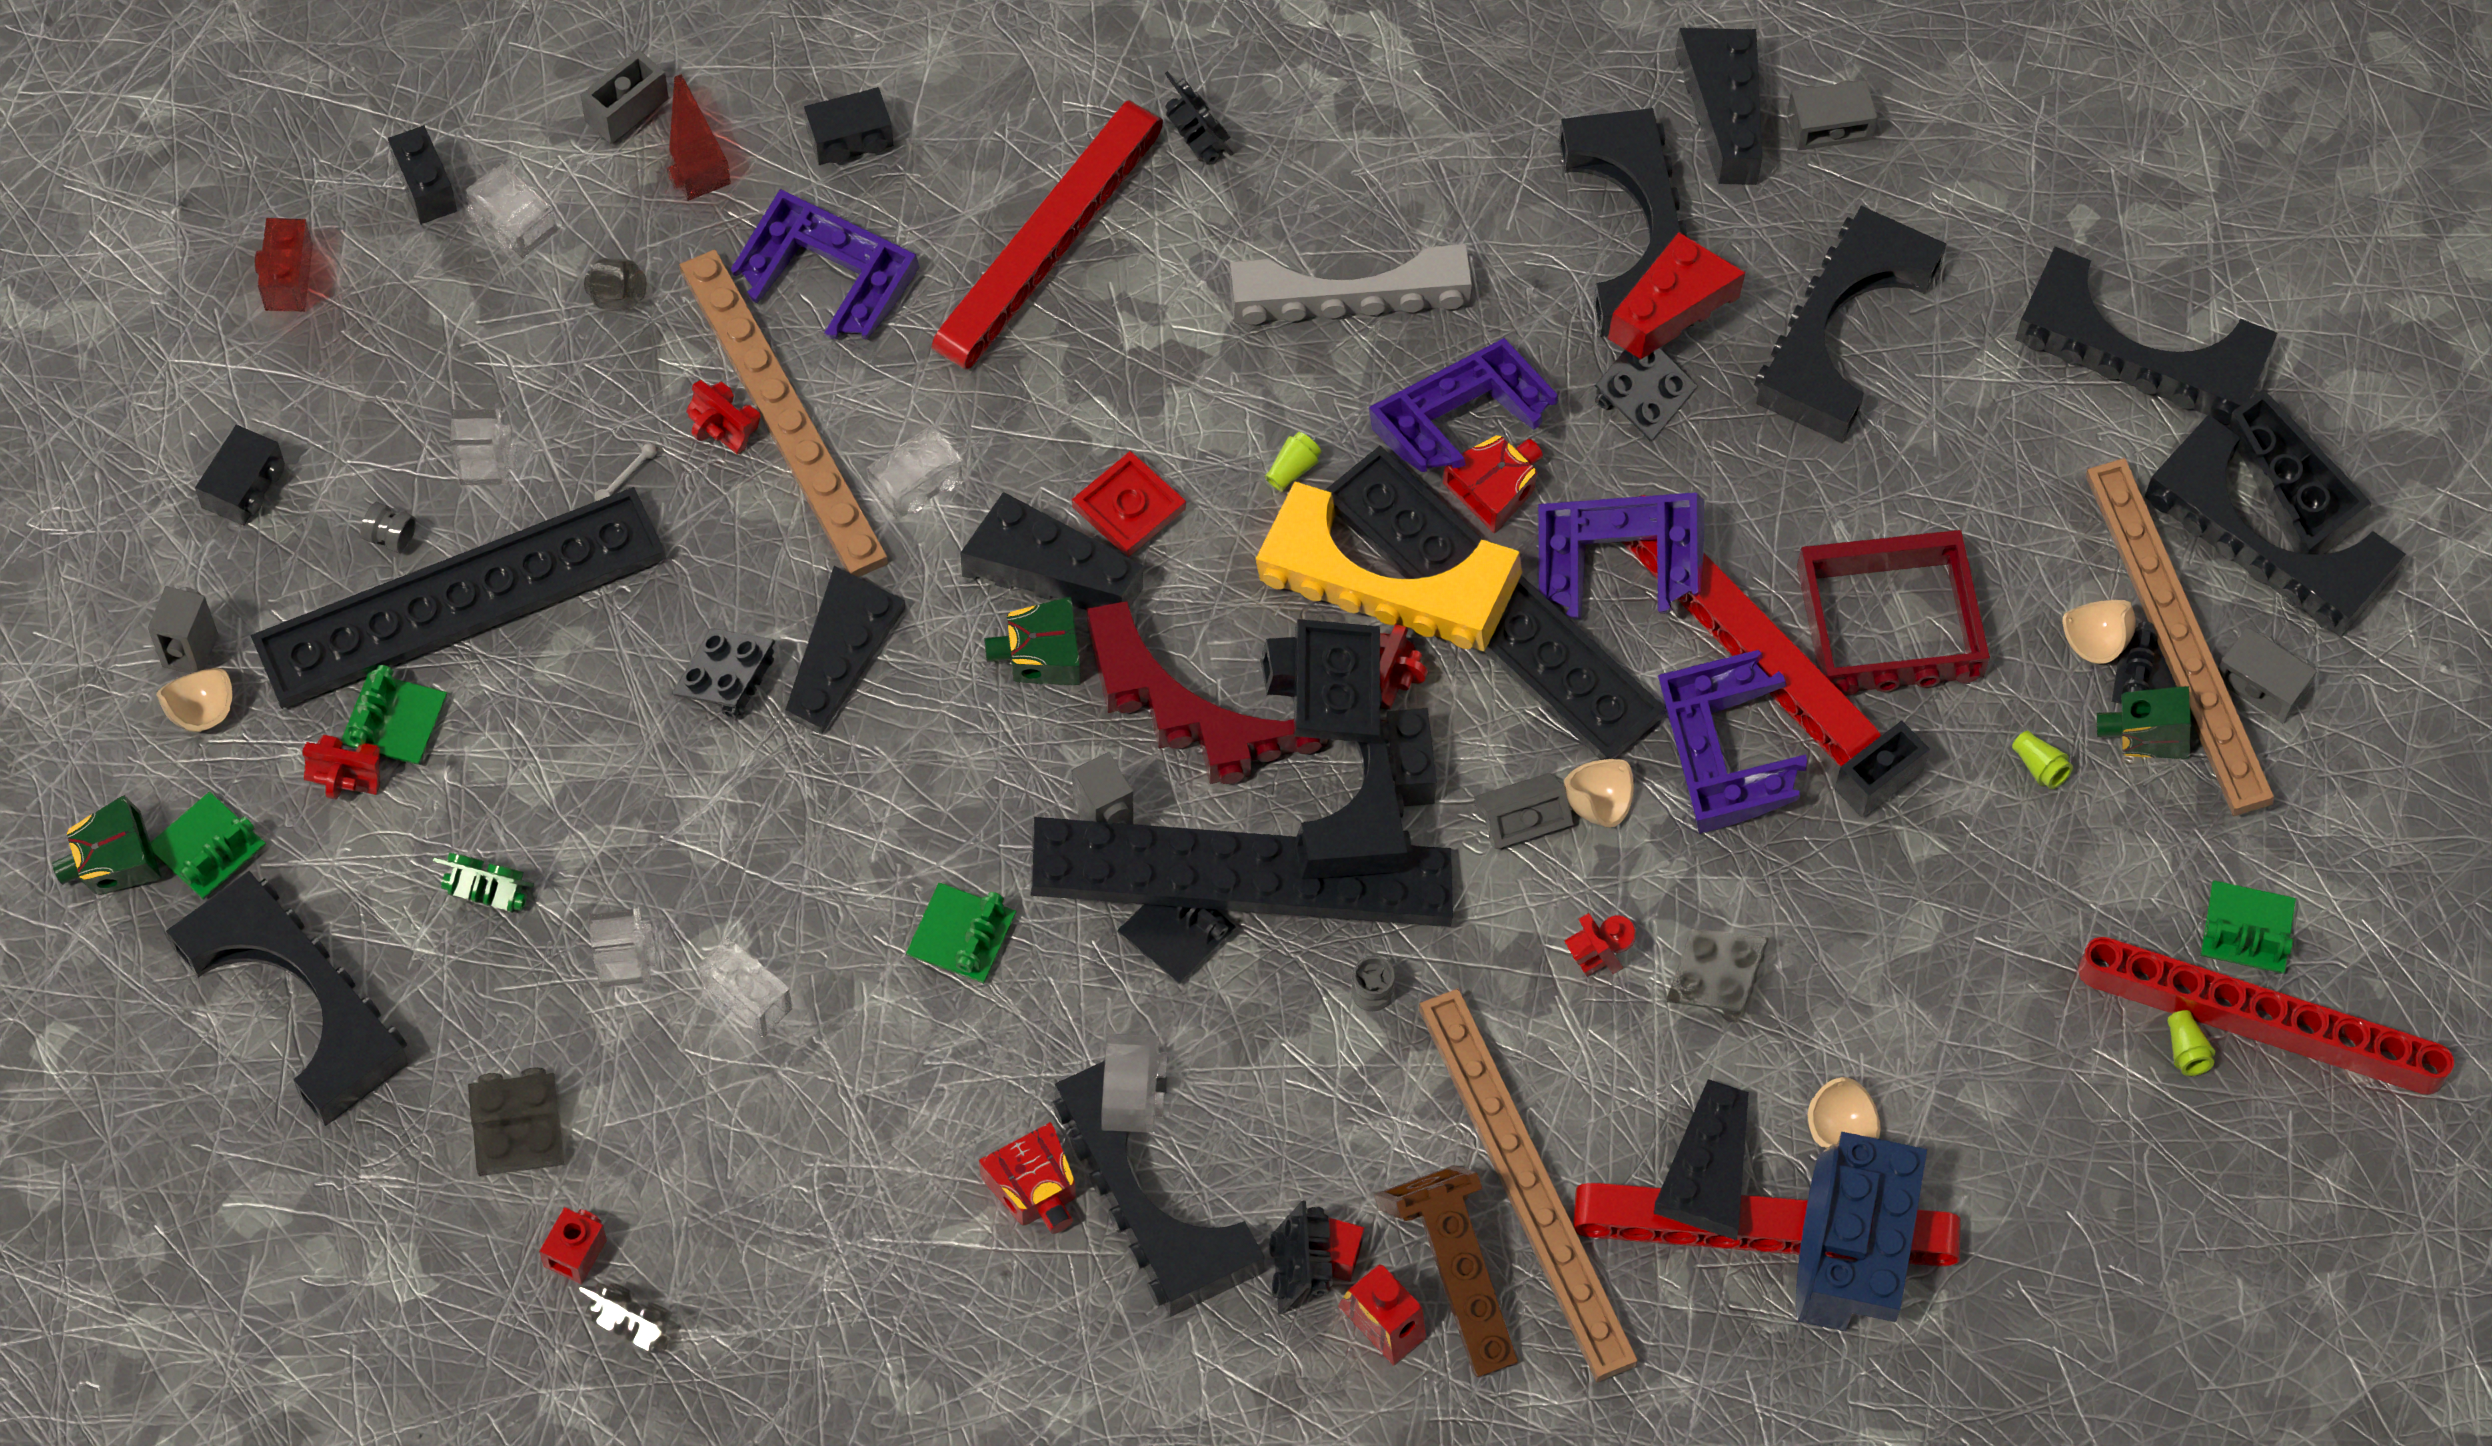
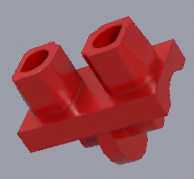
(717, 417)
(1398, 665)
(342, 769)
(1596, 946)

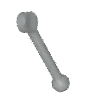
(648, 452)

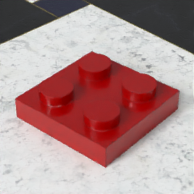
(1128, 504)

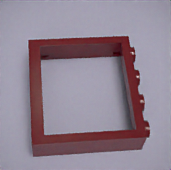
(1890, 555)

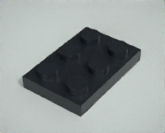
(1337, 681)

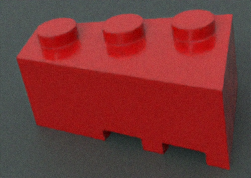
(1673, 294)

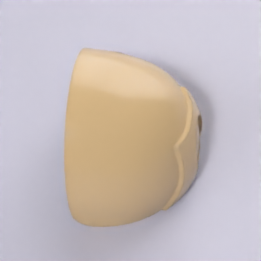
(2100, 629)
(197, 699)
(1601, 791)
(1842, 1107)

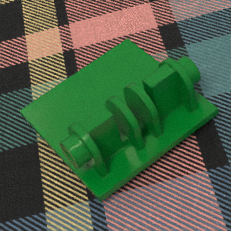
(394, 716)
(207, 845)
(469, 878)
(2248, 927)
(962, 932)

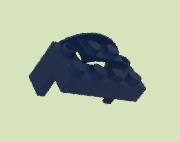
(1865, 1209)

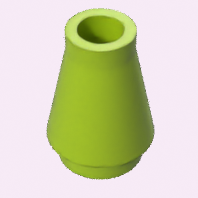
(1293, 460)
(2043, 760)
(2190, 1046)

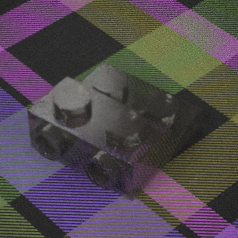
(516, 1122)

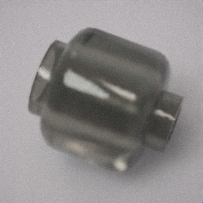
(615, 284)

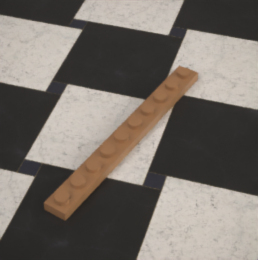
(783, 414)
(2180, 637)
(1528, 1186)

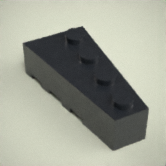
(1724, 87)
(2298, 480)
(1048, 557)

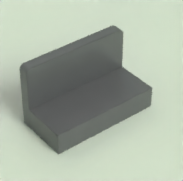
(1524, 810)

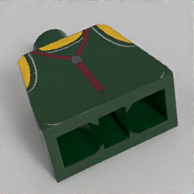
(1039, 644)
(2151, 723)
(109, 850)

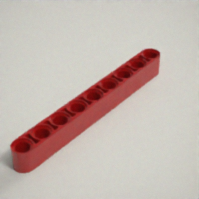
(1047, 235)
(1744, 628)
(2284, 1009)
(1764, 1224)

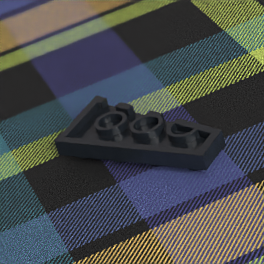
(841, 645)
(1708, 1166)

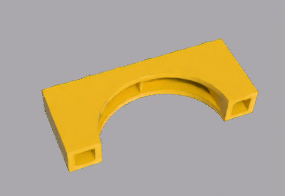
(1453, 605)

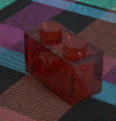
(284, 264)

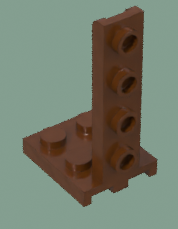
(1441, 1205)

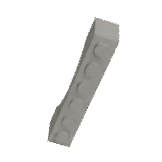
(1270, 292)

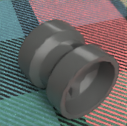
(388, 527)
(1374, 973)

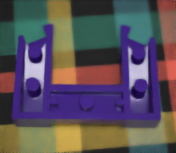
(793, 223)
(1499, 369)
(1669, 518)
(1689, 700)

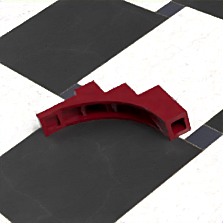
(1179, 717)

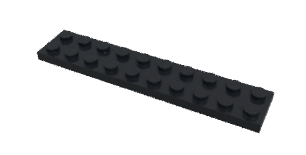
(457, 597)
(1533, 637)
(1227, 873)

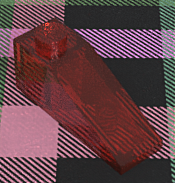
(694, 152)

